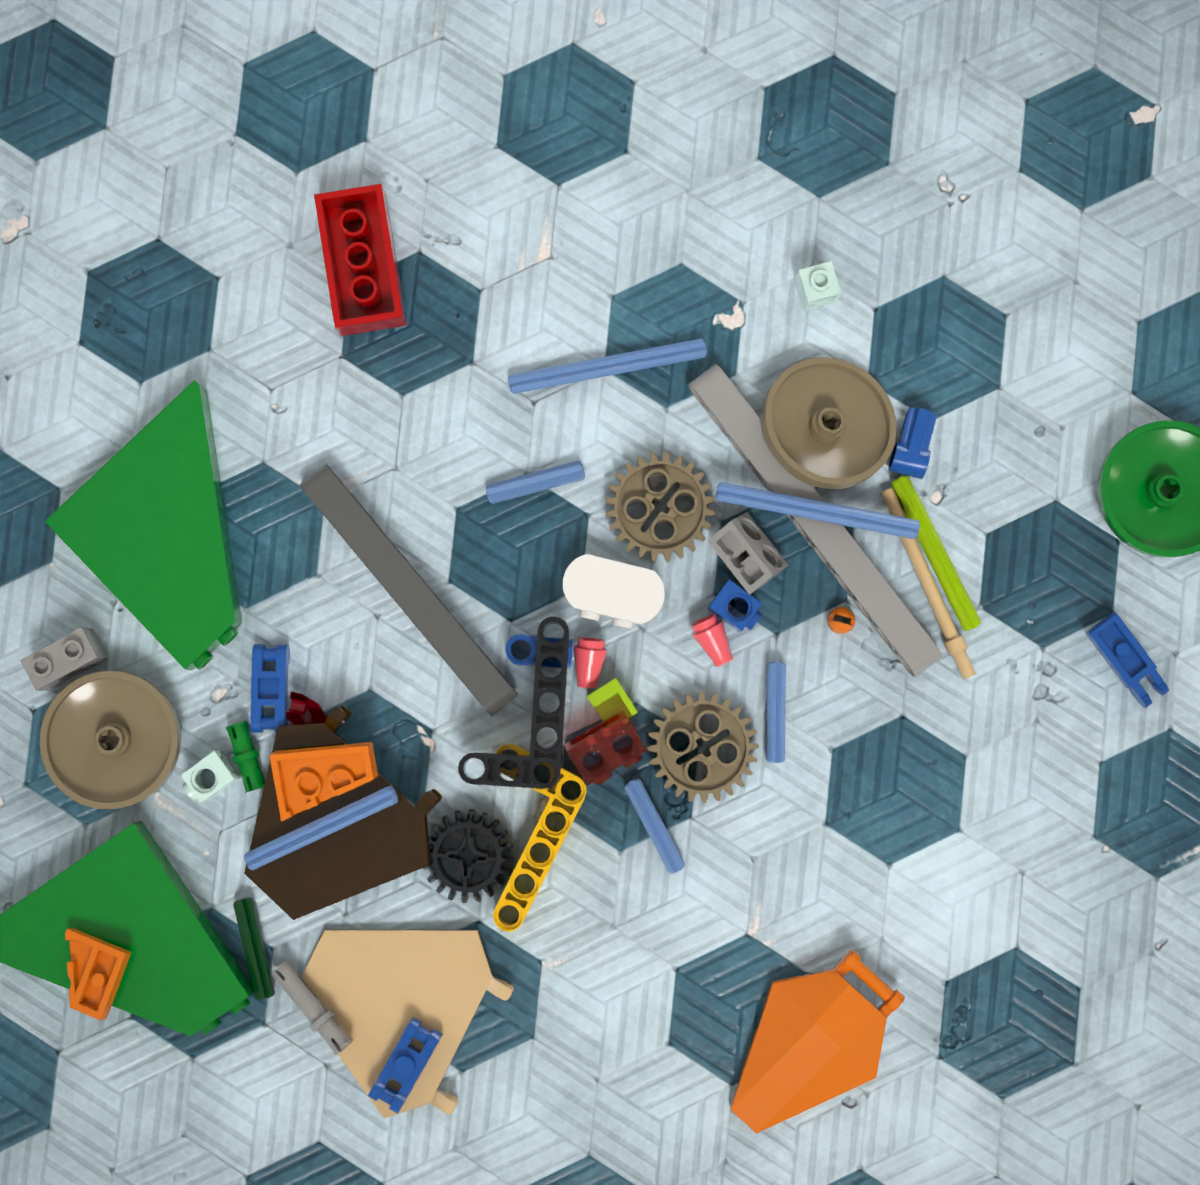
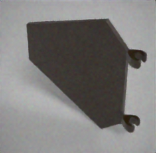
(350, 858)

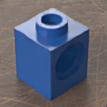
(720, 607)

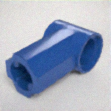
(911, 452)
(531, 659)

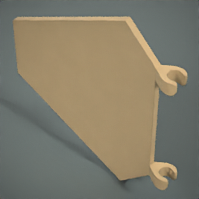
(387, 978)

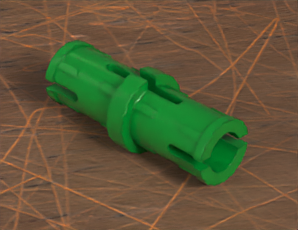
(246, 756)

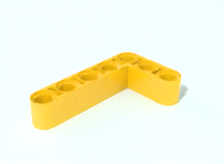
(542, 833)

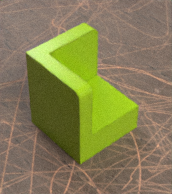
(611, 700)

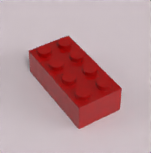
(360, 260)

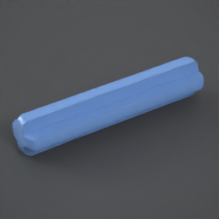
(535, 482)
(775, 712)
(654, 826)

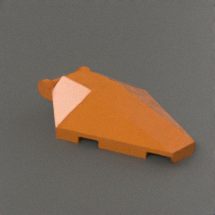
(812, 1043)

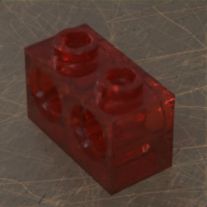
(600, 740)

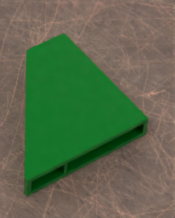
(160, 531)
(138, 902)

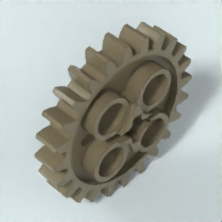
(684, 525)
(718, 774)

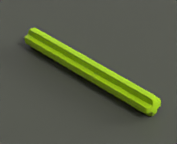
(936, 554)

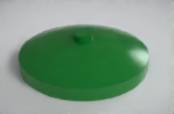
(1154, 489)

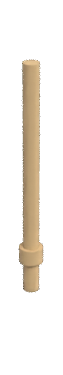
(954, 643)

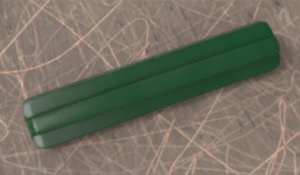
(254, 948)

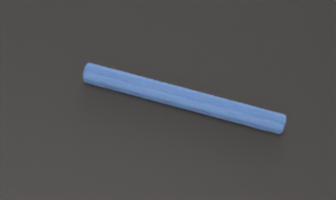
(607, 366)
(817, 510)

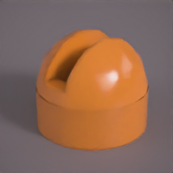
(840, 627)

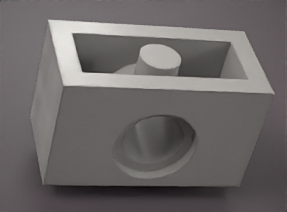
(64, 659)

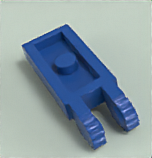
(1126, 657)

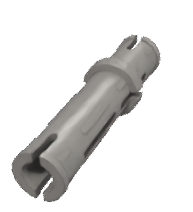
(311, 1006)

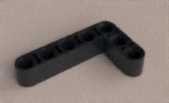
(540, 720)

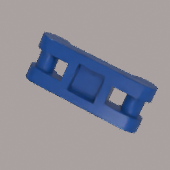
(269, 687)
(405, 1065)

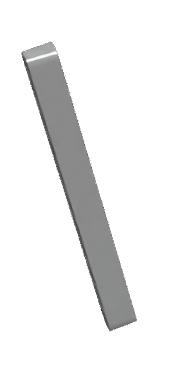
(828, 540)

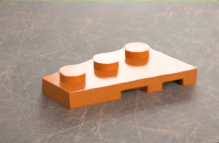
(319, 773)

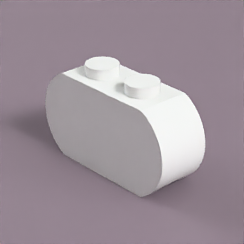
(613, 591)

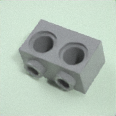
(748, 552)

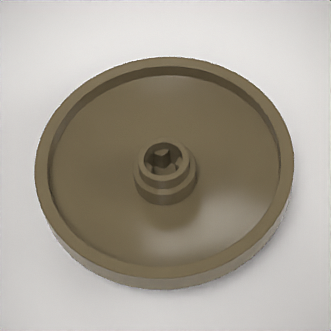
(828, 423)
(110, 740)

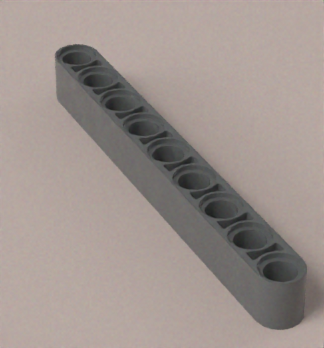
(408, 590)

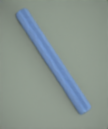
(321, 827)

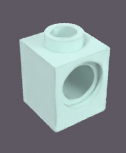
(817, 286)
(224, 774)

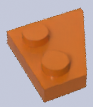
(94, 973)

